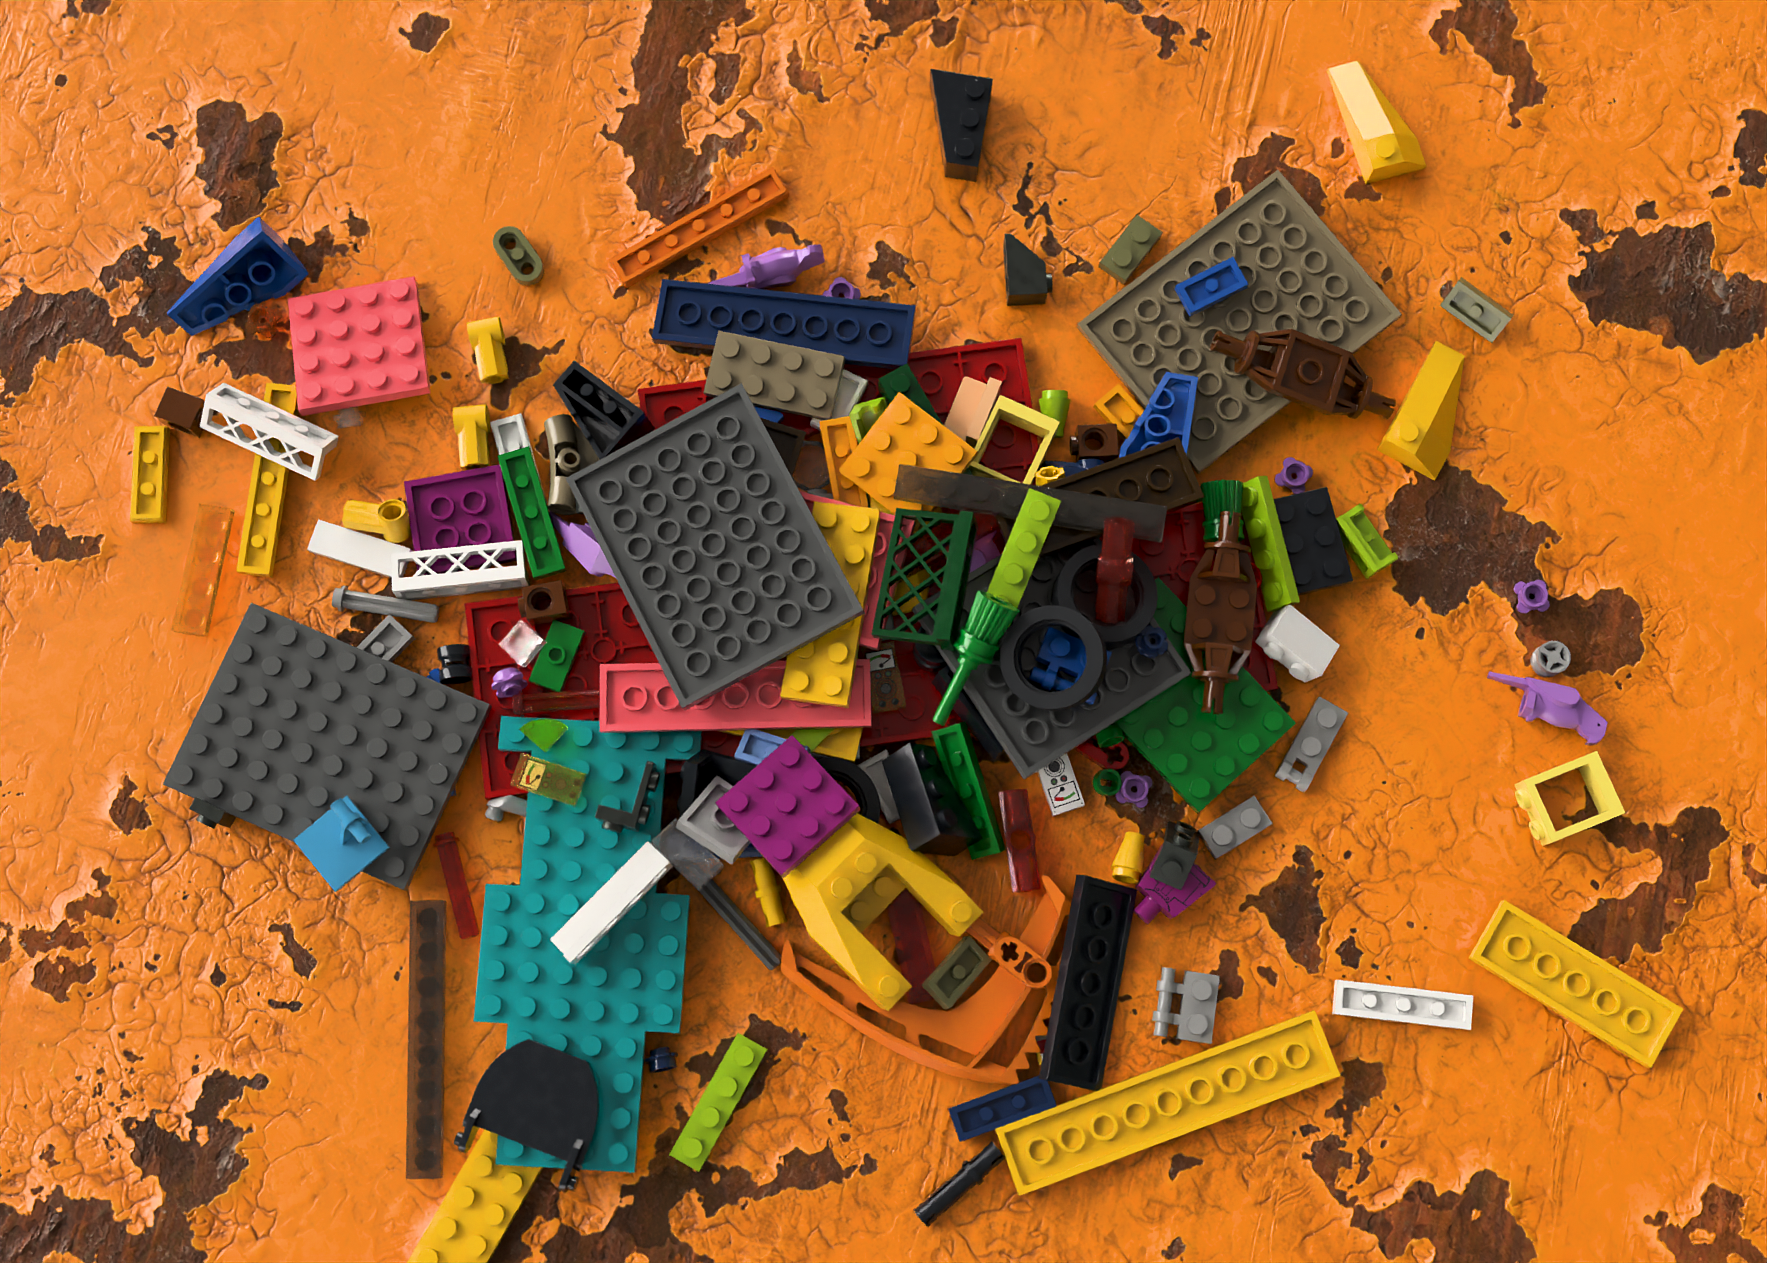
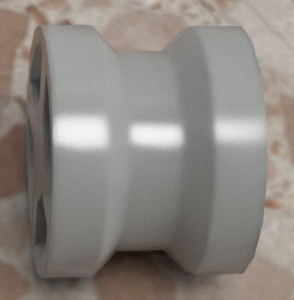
(1555, 653)

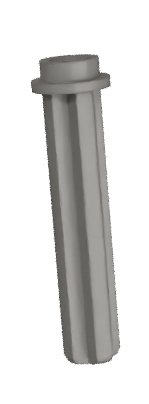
(384, 605)

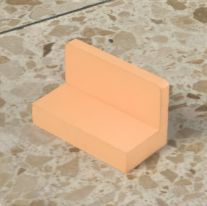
(972, 408)

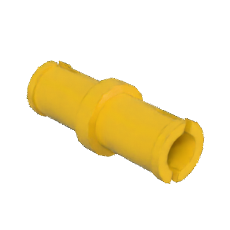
(768, 892)

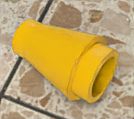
(1129, 861)

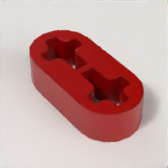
(1100, 758)

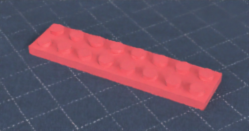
(643, 701)

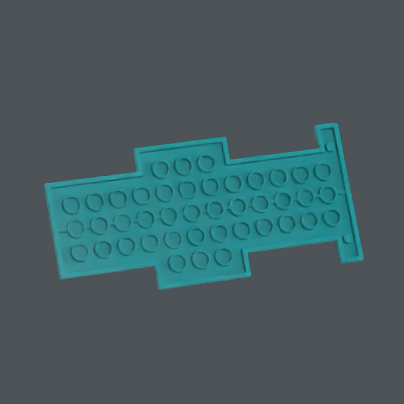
(630, 976)

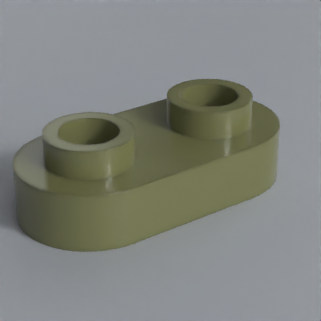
(519, 257)

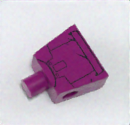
(1167, 898)

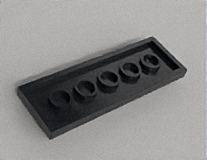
(1088, 983)

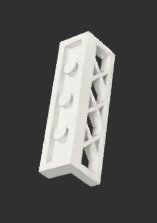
(266, 423)
(463, 582)
(611, 903)

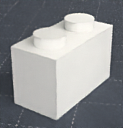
(1297, 644)

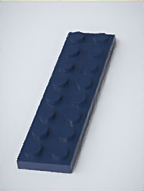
(855, 328)

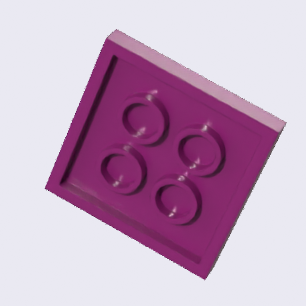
(459, 512)
(787, 806)

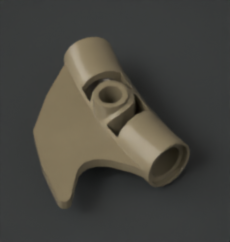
(568, 454)

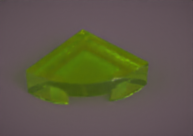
(544, 732)

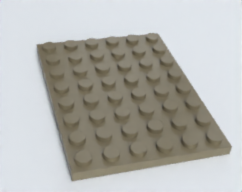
(1295, 281)

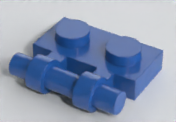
(1061, 653)

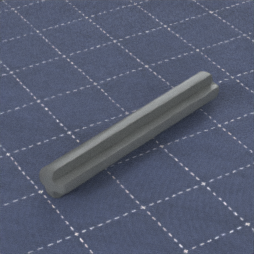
(741, 925)

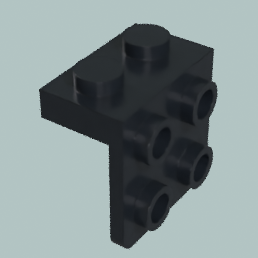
(702, 769)

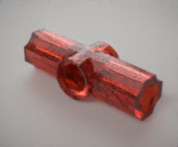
(1114, 569)
(1021, 862)

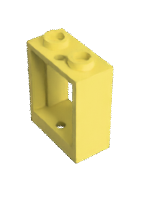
(1021, 417)
(1598, 785)

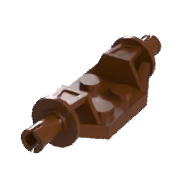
(1304, 372)
(1220, 612)

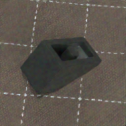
(1024, 274)

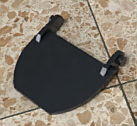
(538, 1101)

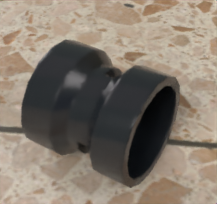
(454, 664)

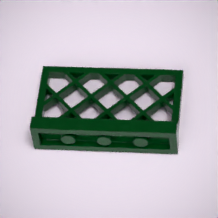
(954, 582)

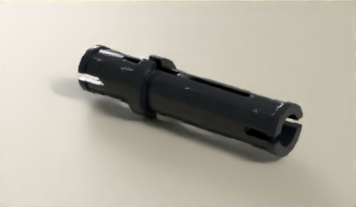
(955, 1187)

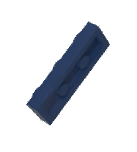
(1001, 1107)

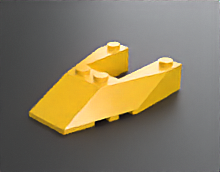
(850, 885)

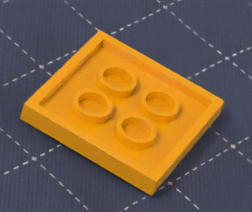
(905, 437)

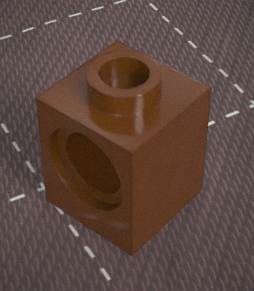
(181, 411)
(1104, 433)
(557, 610)

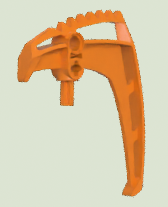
(975, 1022)

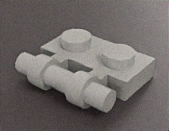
(1196, 1005)

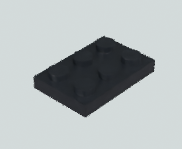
(1313, 541)

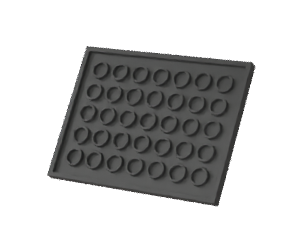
(714, 547)
(317, 721)

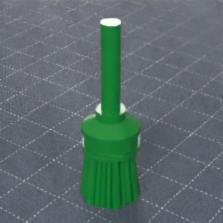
(1220, 497)
(976, 644)

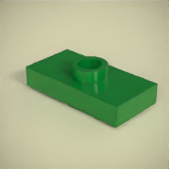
(557, 656)

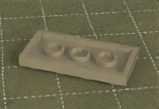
(776, 375)

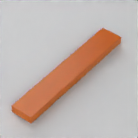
(699, 227)

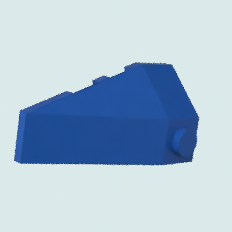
(244, 274)
(1166, 415)

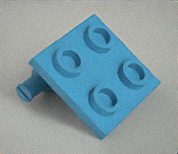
(341, 843)

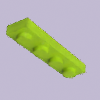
(1268, 544)
(1023, 547)
(718, 1102)

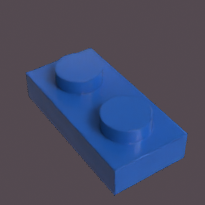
(1211, 286)

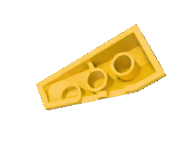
(1376, 130)
(1426, 419)

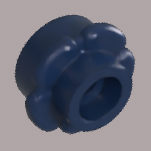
(1152, 650)
(661, 1060)

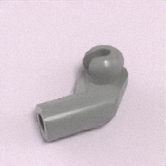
(503, 804)

